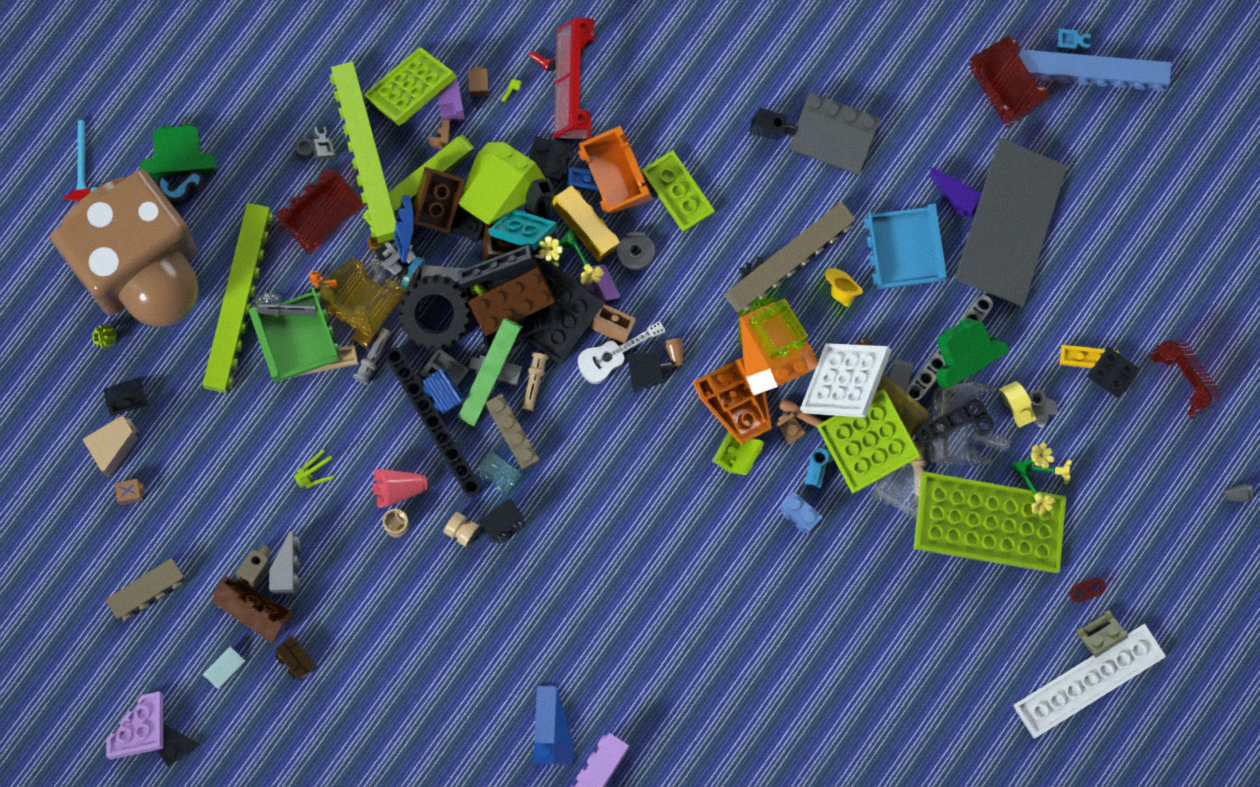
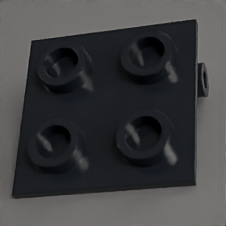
(466, 225)
(1113, 372)

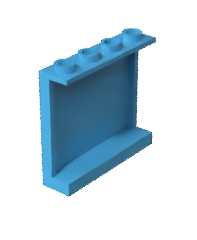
(905, 247)

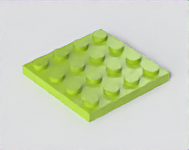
(410, 86)
(869, 445)

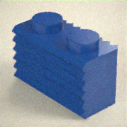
(443, 391)

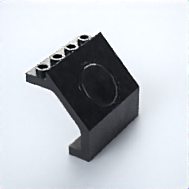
(499, 270)

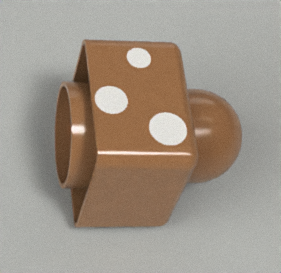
(131, 251)

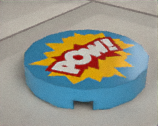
(413, 274)

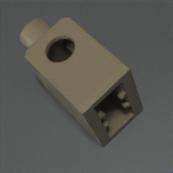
(251, 574)

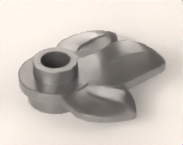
(1043, 408)

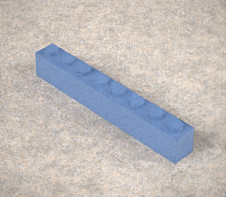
(1097, 69)

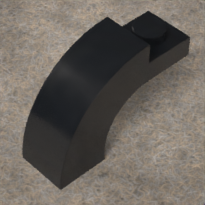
(539, 199)

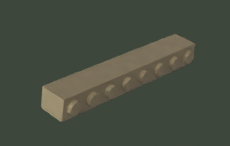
(789, 257)

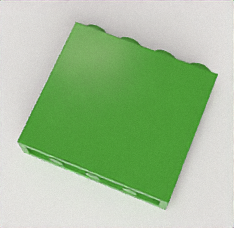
(296, 342)

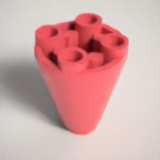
(396, 486)

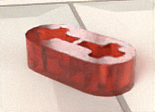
(1085, 586)

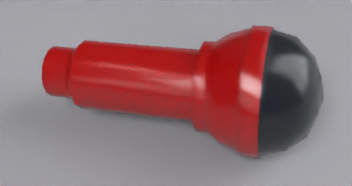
(548, 64)

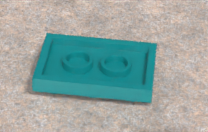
(523, 229)

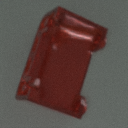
(1007, 81)
(1206, 392)

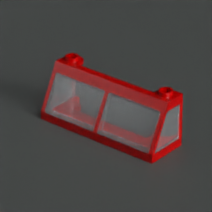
(569, 120)

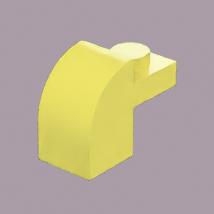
(1018, 402)

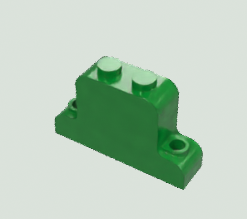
(178, 153)
(966, 351)

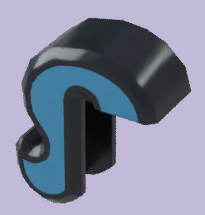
(182, 192)

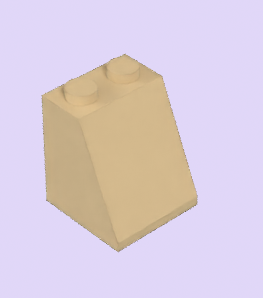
(111, 444)

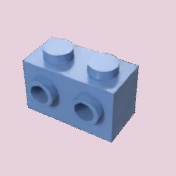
(801, 513)

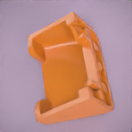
(615, 170)

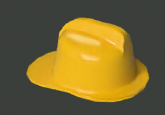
(842, 286)

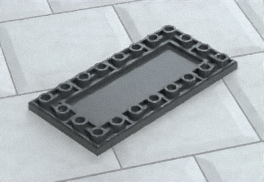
(1011, 222)

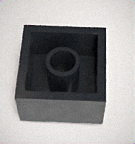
(502, 522)

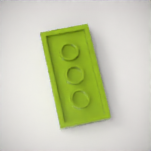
(678, 191)

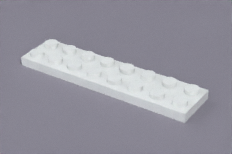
(1088, 681)

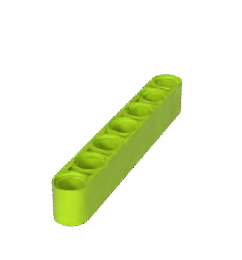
(443, 161)

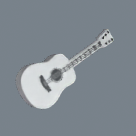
(599, 362)

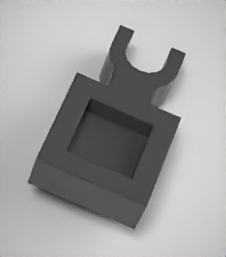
(322, 147)

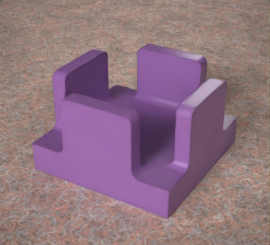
(451, 103)

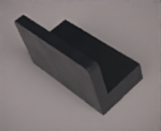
(125, 397)

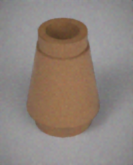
(675, 351)

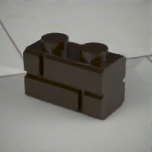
(296, 658)

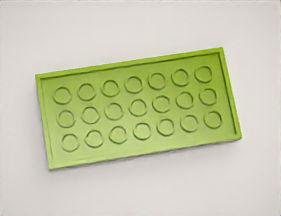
(988, 523)

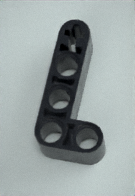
(952, 426)

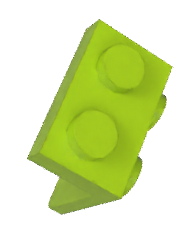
(737, 457)

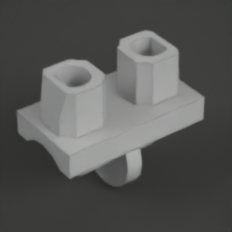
(391, 262)

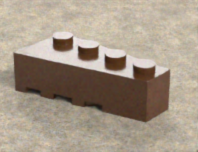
(252, 609)

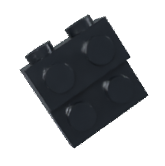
(551, 157)

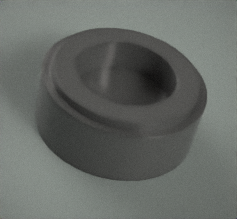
(304, 147)

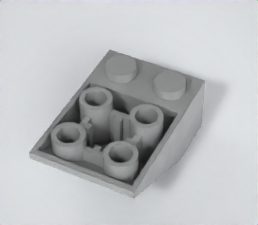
(283, 572)

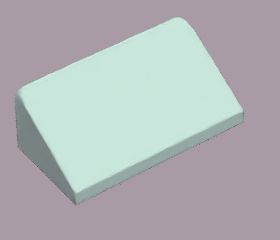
(224, 667)

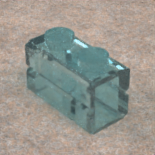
(499, 473)

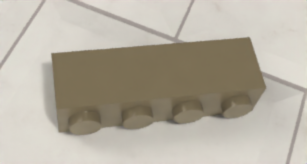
(512, 433)
(145, 590)

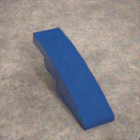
(404, 228)

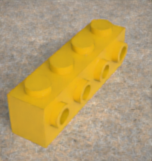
(586, 224)

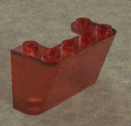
(319, 210)

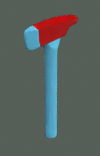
(81, 190)

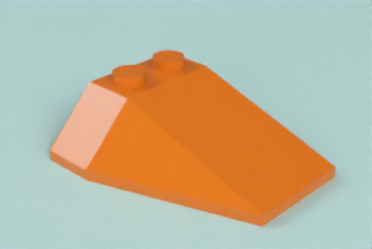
(767, 373)
(732, 402)

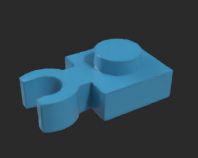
(1070, 40)

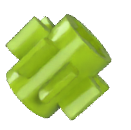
(104, 336)

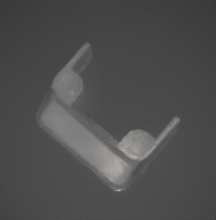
(954, 447)

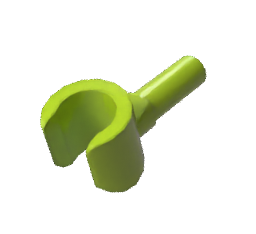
(514, 84)

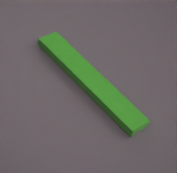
(489, 371)

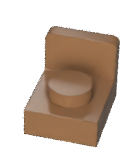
(444, 133)
(790, 428)

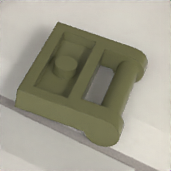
(1105, 638)

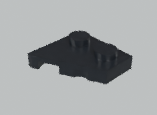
(175, 745)

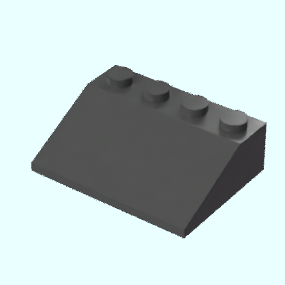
(834, 133)

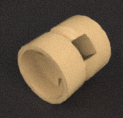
(396, 523)
(461, 529)

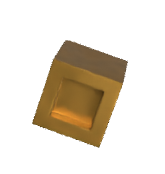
(363, 340)

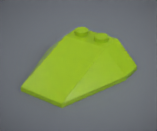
(498, 182)

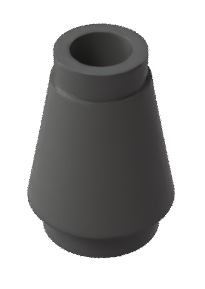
(1240, 493)

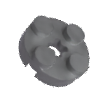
(639, 240)

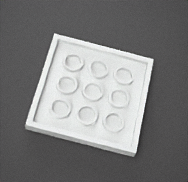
(845, 380)

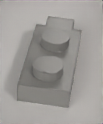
(509, 374)

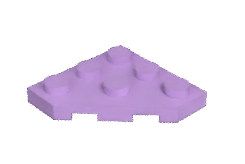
(139, 729)

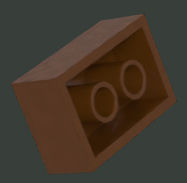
(437, 199)

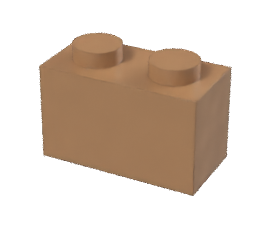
(613, 323)

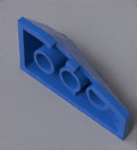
(552, 735)

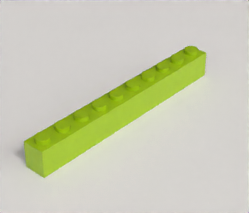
(364, 150)
(237, 298)

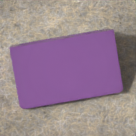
(605, 288)

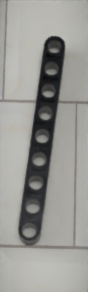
(426, 416)

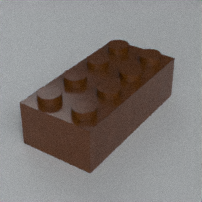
(511, 300)

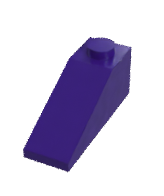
(960, 196)

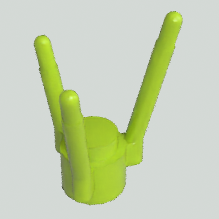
(304, 475)

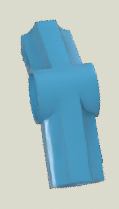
(816, 470)

